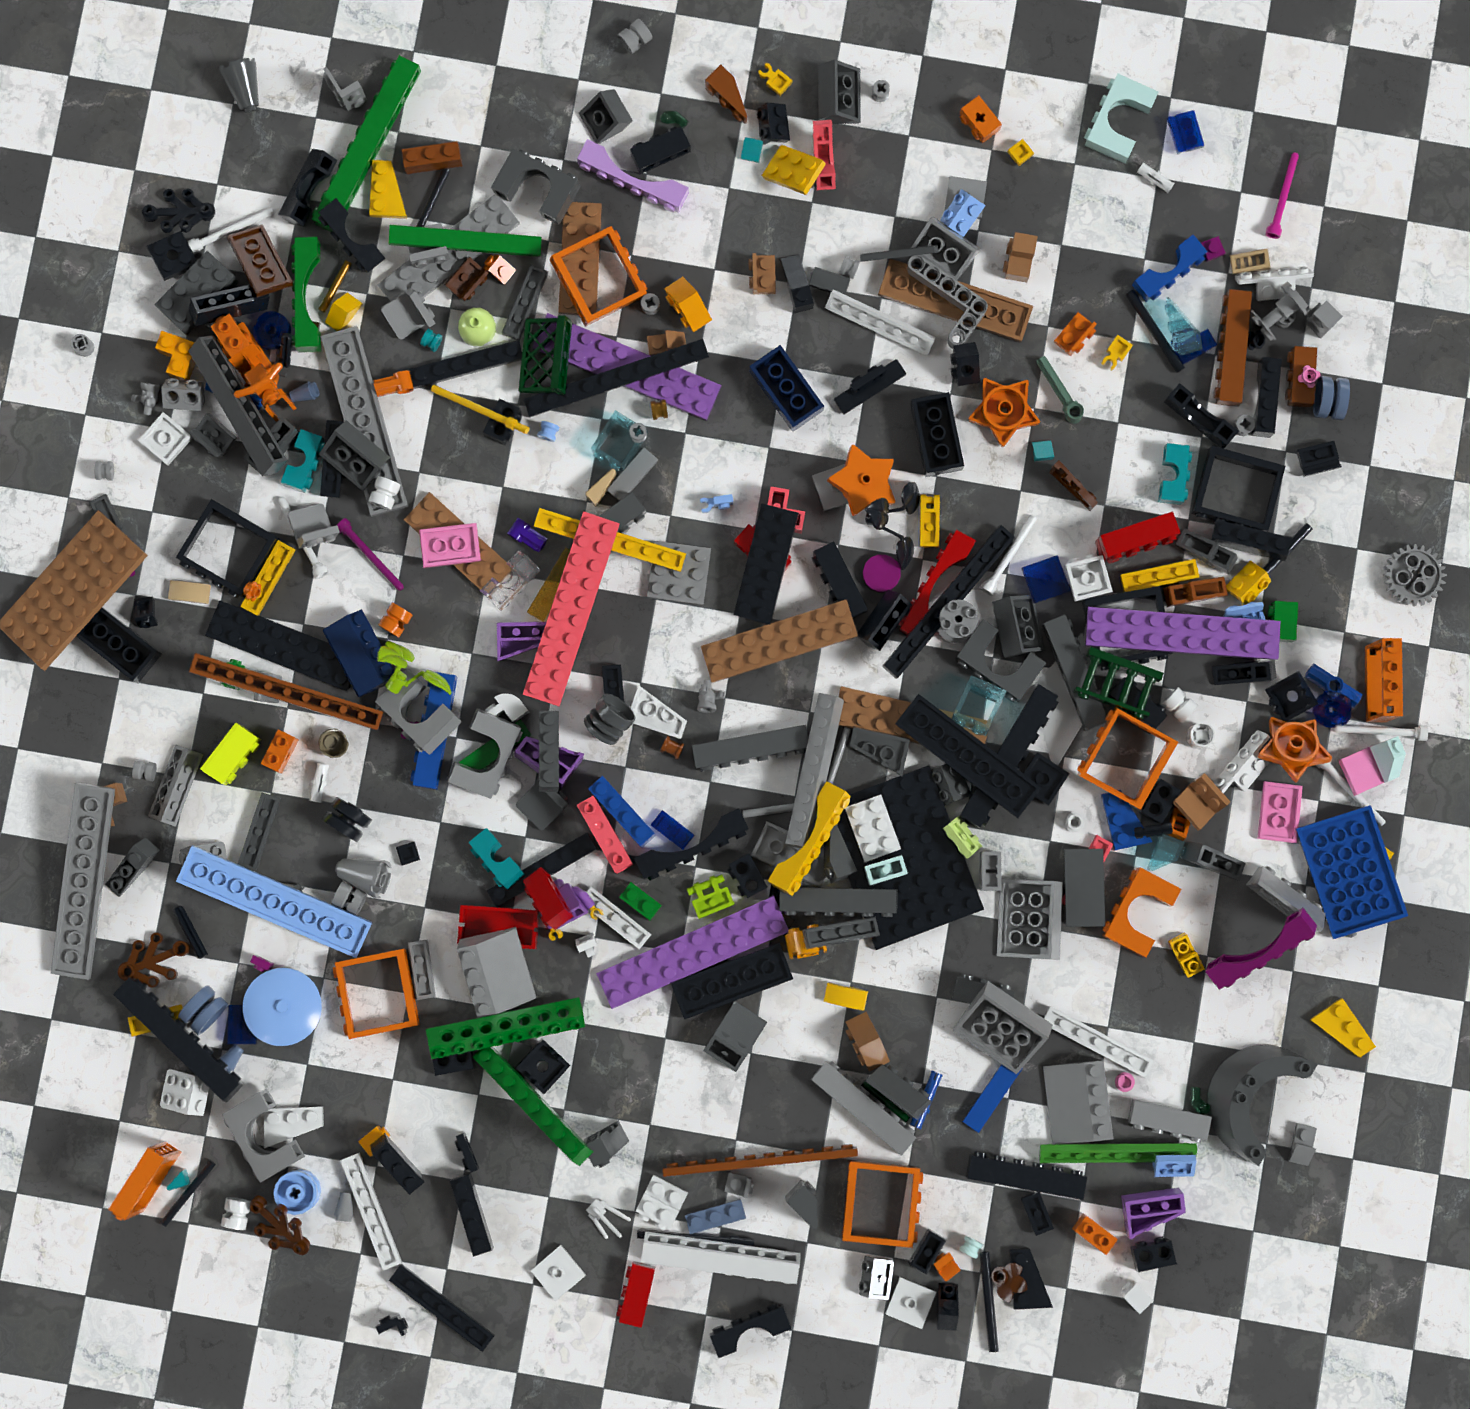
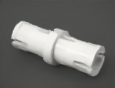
(1155, 177)
(319, 782)

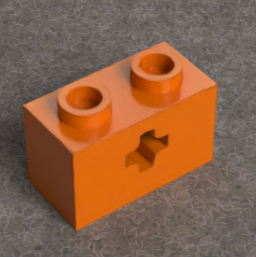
(978, 109)
(279, 751)
(1094, 1234)

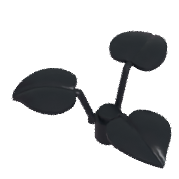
(878, 517)

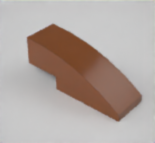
(1195, 591)

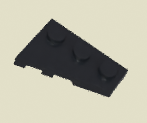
(1036, 1293)

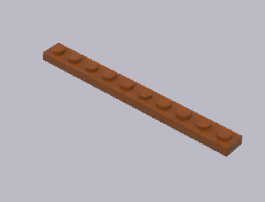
(752, 1161)

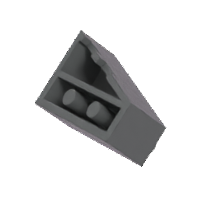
(606, 1144)

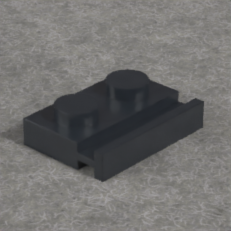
(1318, 458)

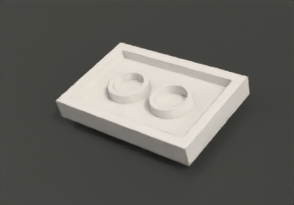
(872, 828)

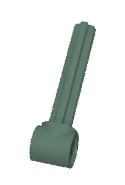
(1060, 391)

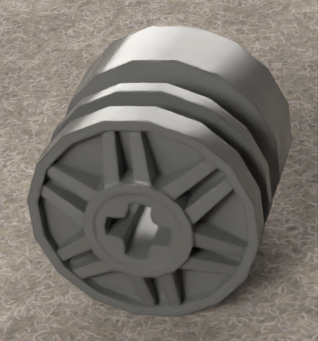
(609, 719)

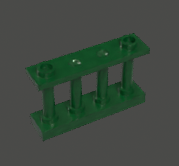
(1132, 670)

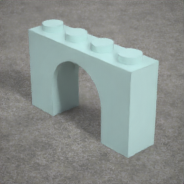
(1122, 92)

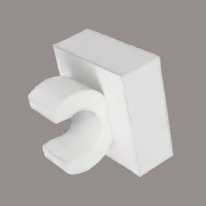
(586, 944)

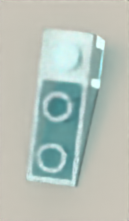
(1184, 333)

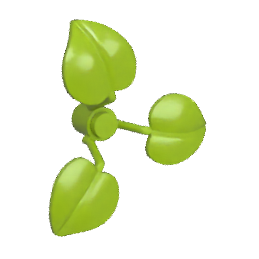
(396, 655)

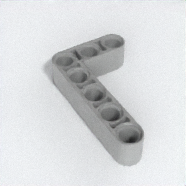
(951, 296)

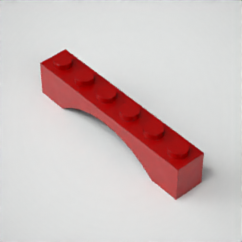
(956, 551)

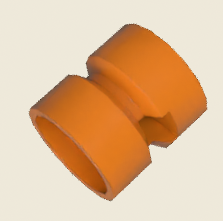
(395, 620)

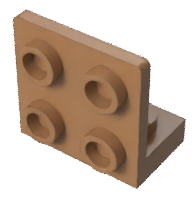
(1201, 801)

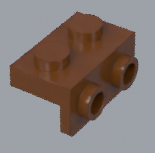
(466, 279)

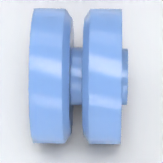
(297, 1179)

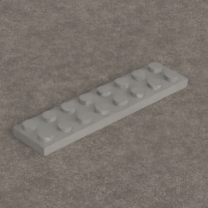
(489, 217)

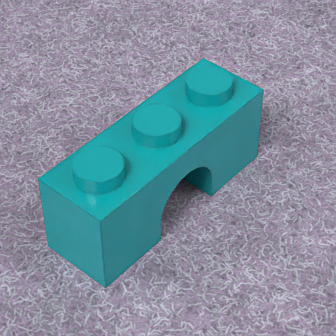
(1177, 457)
(300, 477)
(485, 847)

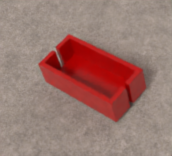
(1137, 537)
(485, 920)

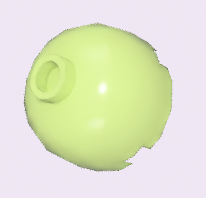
(476, 326)

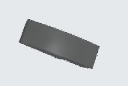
(1207, 551)

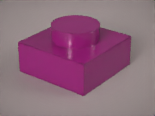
(1214, 248)
(261, 964)

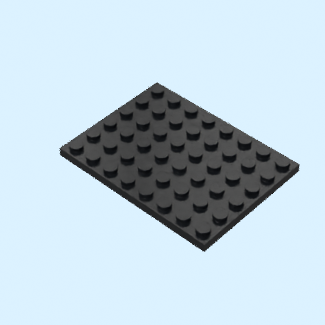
(937, 878)

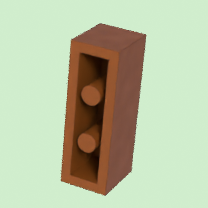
(432, 157)
(1299, 393)

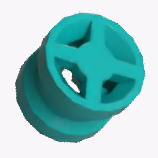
(431, 340)

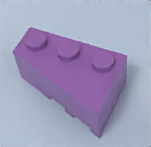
(517, 638)
(568, 760)
(1150, 1209)

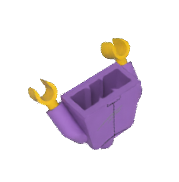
(578, 903)

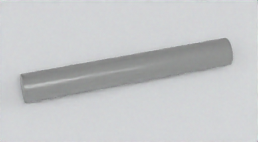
(838, 755)
(768, 810)

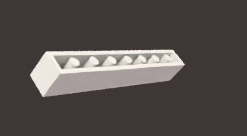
(720, 1257)

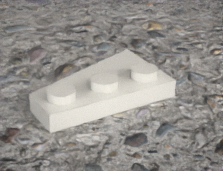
(655, 715)
(287, 1123)

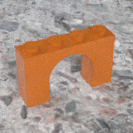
(1119, 928)

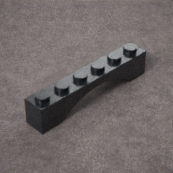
(729, 826)

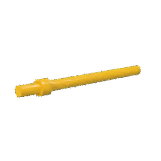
(509, 422)

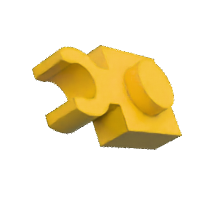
(776, 80)
(1118, 350)

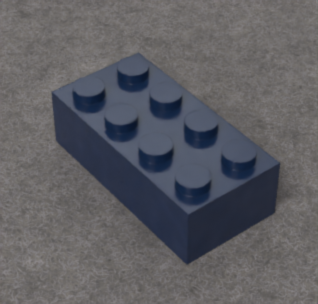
(786, 388)

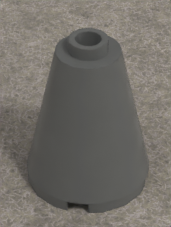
(242, 82)

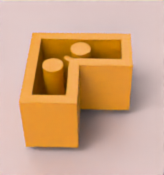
(688, 303)
(181, 362)

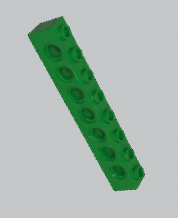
(505, 1028)

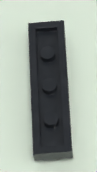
(331, 477)

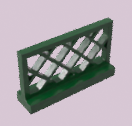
(560, 355)

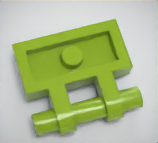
(712, 902)

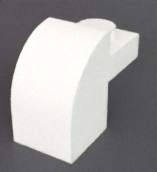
(510, 705)

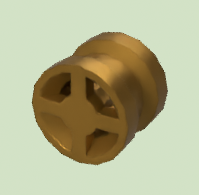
(659, 409)

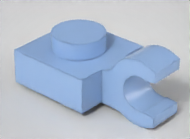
(722, 502)

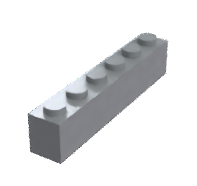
(864, 1108)

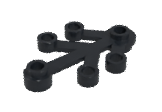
(180, 212)

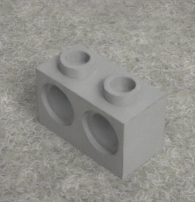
(1322, 318)
(183, 399)
(990, 871)

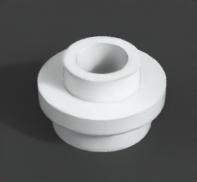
(1080, 822)

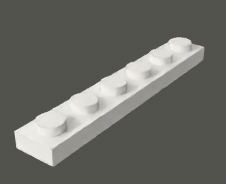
(880, 322)
(1098, 1042)
(371, 1211)

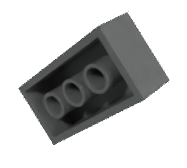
(203, 277)

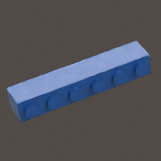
(429, 766)

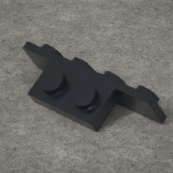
(869, 385)

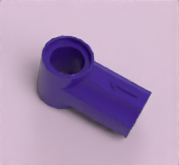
(524, 533)

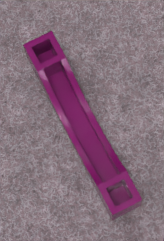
(1229, 968)

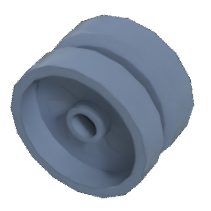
(1331, 398)
(203, 1010)

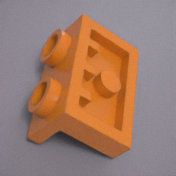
(1075, 333)

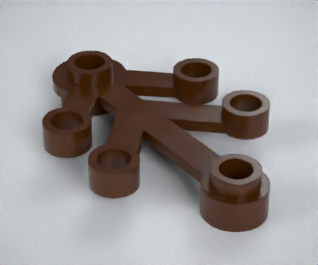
(150, 961)
(281, 1227)

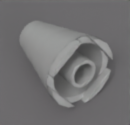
(366, 875)

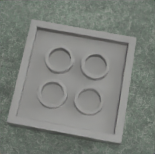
(682, 586)

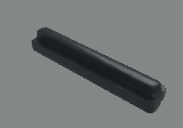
(190, 932)

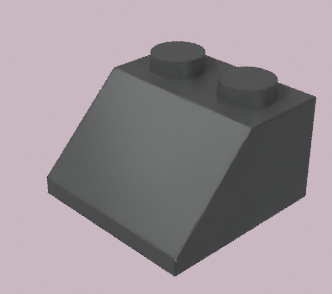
(605, 116)

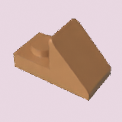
(665, 342)

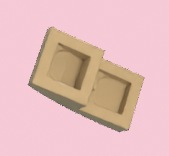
(189, 592)

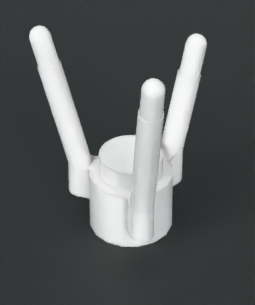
(597, 1211)

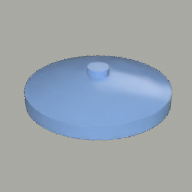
(282, 1006)

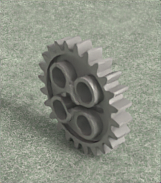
(1399, 565)

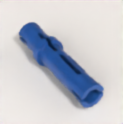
(930, 1088)

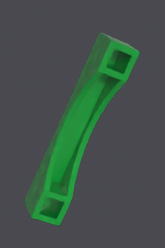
(307, 257)

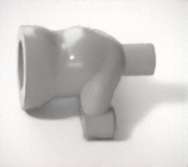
(149, 396)
(708, 697)

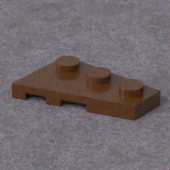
(1073, 485)

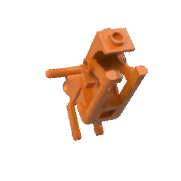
(251, 363)

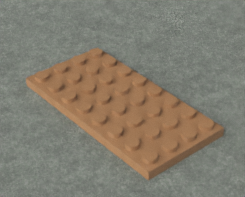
(71, 590)

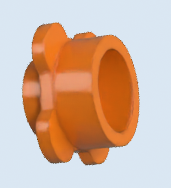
(252, 590)

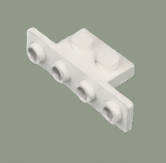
(1269, 283)
(1245, 765)

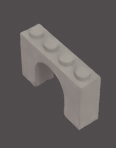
(427, 734)
(486, 780)
(241, 1121)

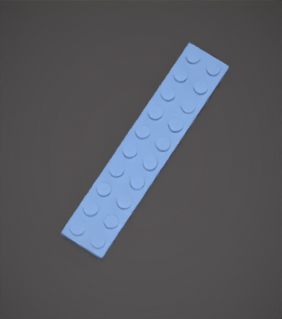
(274, 901)

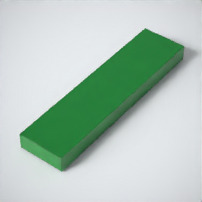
(489, 751)

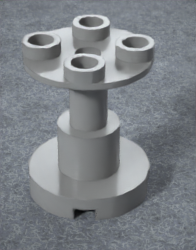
(1285, 307)
(967, 618)

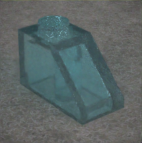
(1166, 851)

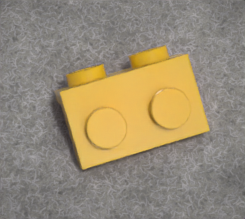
(1248, 583)

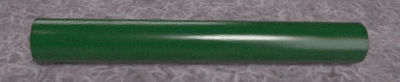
(885, 1101)

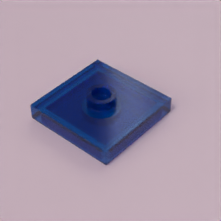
(1046, 579)

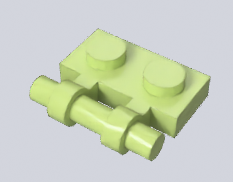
(962, 837)

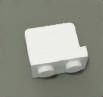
(184, 1093)

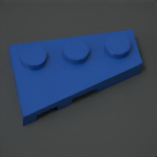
(1121, 822)

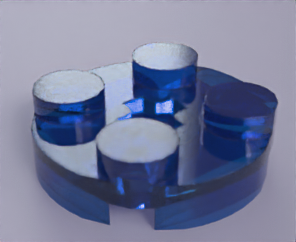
(262, 327)
(1336, 700)

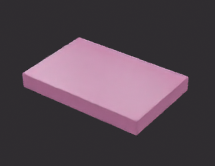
(450, 545)
(1279, 812)

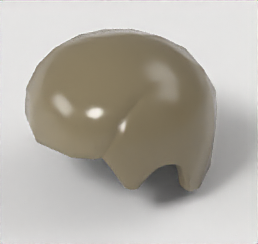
(333, 743)

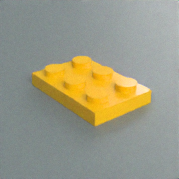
(793, 169)

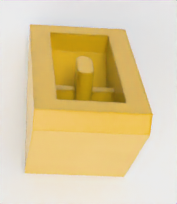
(342, 311)

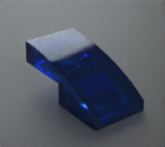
(1207, 344)
(672, 830)

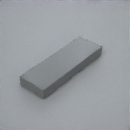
(632, 474)
(421, 969)

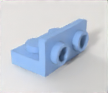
(1174, 1165)

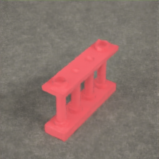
(605, 834)

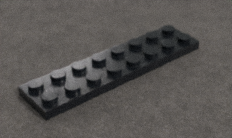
(277, 644)
(968, 756)

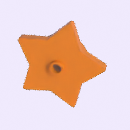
(999, 396)
(851, 483)
(1294, 747)

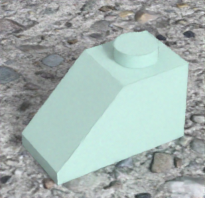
(1389, 758)

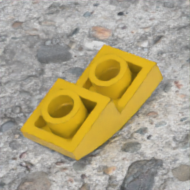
(1186, 955)
(845, 996)

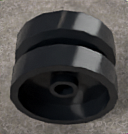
(347, 818)

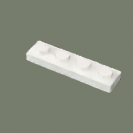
(619, 920)

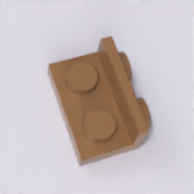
(763, 274)

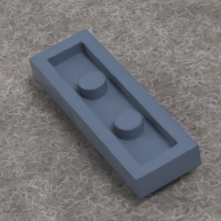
(715, 1216)

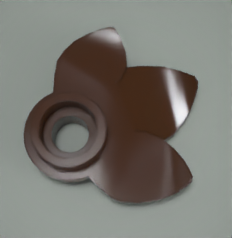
(1011, 1283)

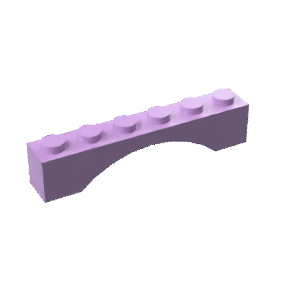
(667, 192)

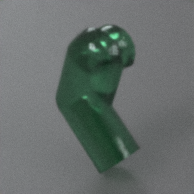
(673, 117)
(1197, 1103)

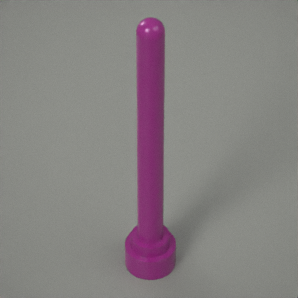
(346, 529)

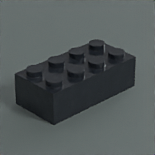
(937, 434)
(119, 645)

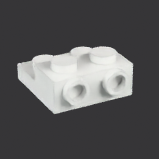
(1088, 577)
(661, 1203)

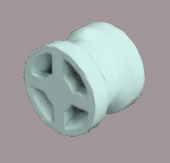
(971, 1247)

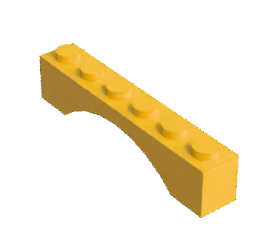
(789, 873)

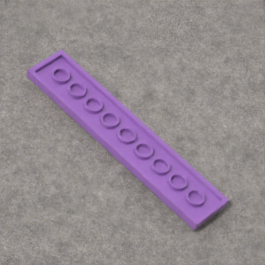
(599, 354)
(1182, 633)
(692, 952)

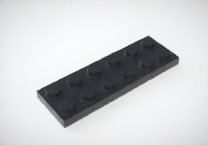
(766, 563)
(732, 981)

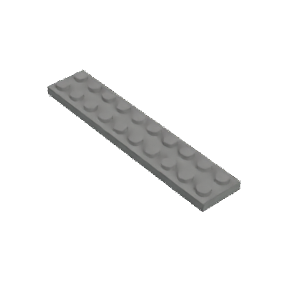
(360, 402)
(82, 880)

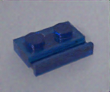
(1185, 132)
(237, 1028)

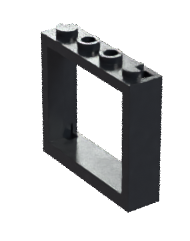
(1245, 461)
(203, 572)
(1155, 592)

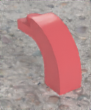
(824, 150)

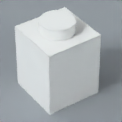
(1136, 1296)

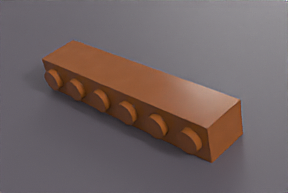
(1233, 347)

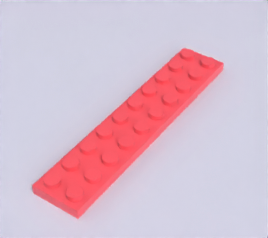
(571, 608)

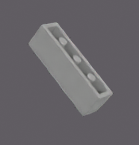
(1169, 1119)

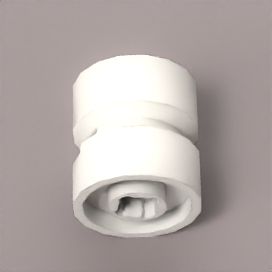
(384, 491)
(1179, 704)
(1200, 735)
(235, 1213)

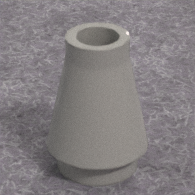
(344, 1208)

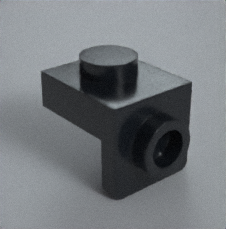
(387, 1323)

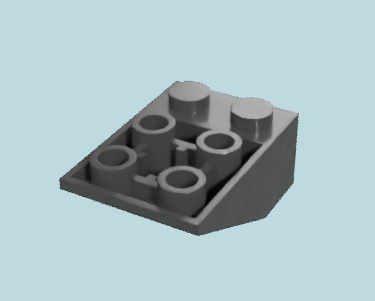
(735, 1036)

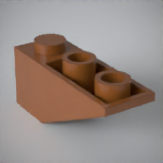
(724, 87)

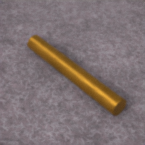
(334, 287)

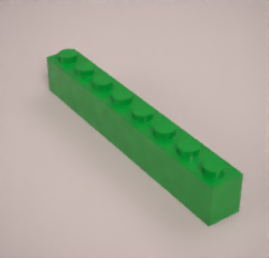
(533, 1105)

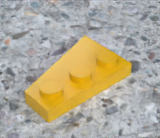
(385, 193)
(1343, 1026)

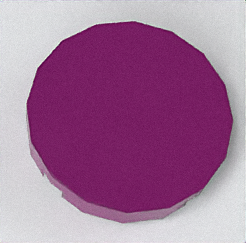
(881, 573)

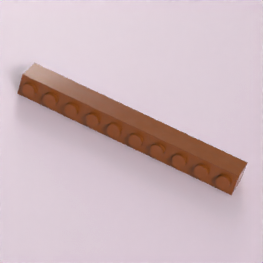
(285, 691)

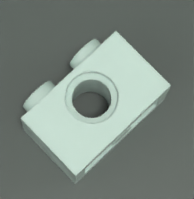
(885, 870)

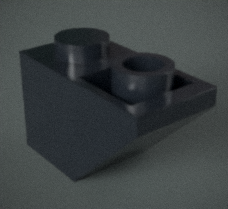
(947, 1306)

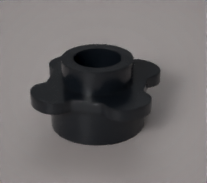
(1256, 340)

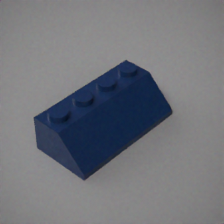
(357, 652)

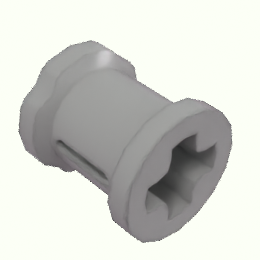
(881, 96)
(641, 437)

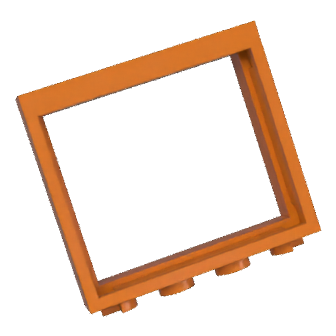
(572, 290)
(1384, 680)
(1154, 772)
(407, 988)
(144, 1181)
(849, 1203)

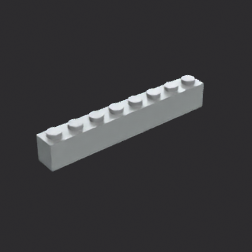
(814, 768)

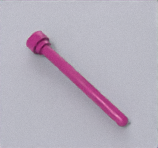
(1274, 230)

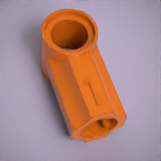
(398, 383)

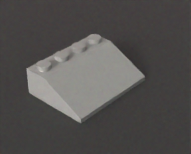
(1284, 897)
(1030, 919)
(495, 971)
(1003, 1027)
(1078, 1102)

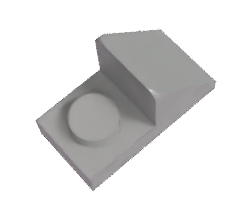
(1302, 1144)

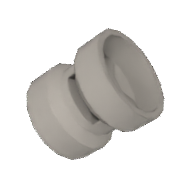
(83, 349)
(144, 770)

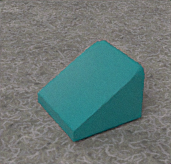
(751, 149)
(1042, 451)
(181, 1180)

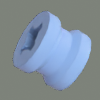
(548, 431)

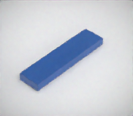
(990, 1098)

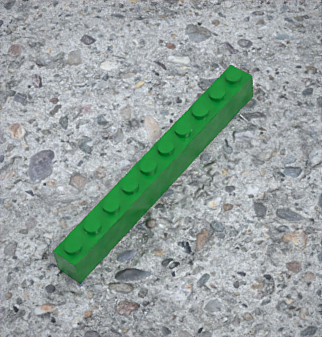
(370, 135)

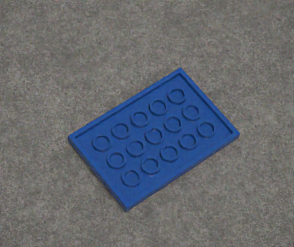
(1351, 872)

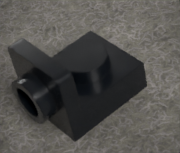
(145, 612)

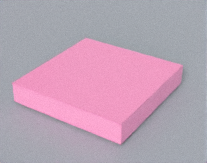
(1361, 771)

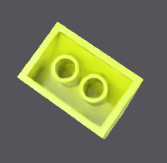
(231, 754)

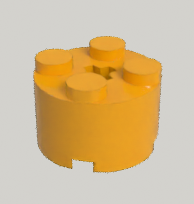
(796, 944)

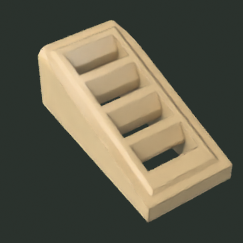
(1266, 266)
(599, 489)

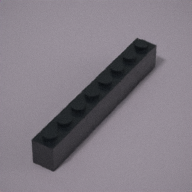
(1014, 749)
(178, 1039)

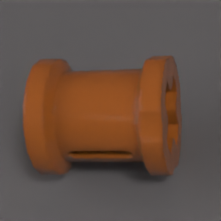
(672, 747)

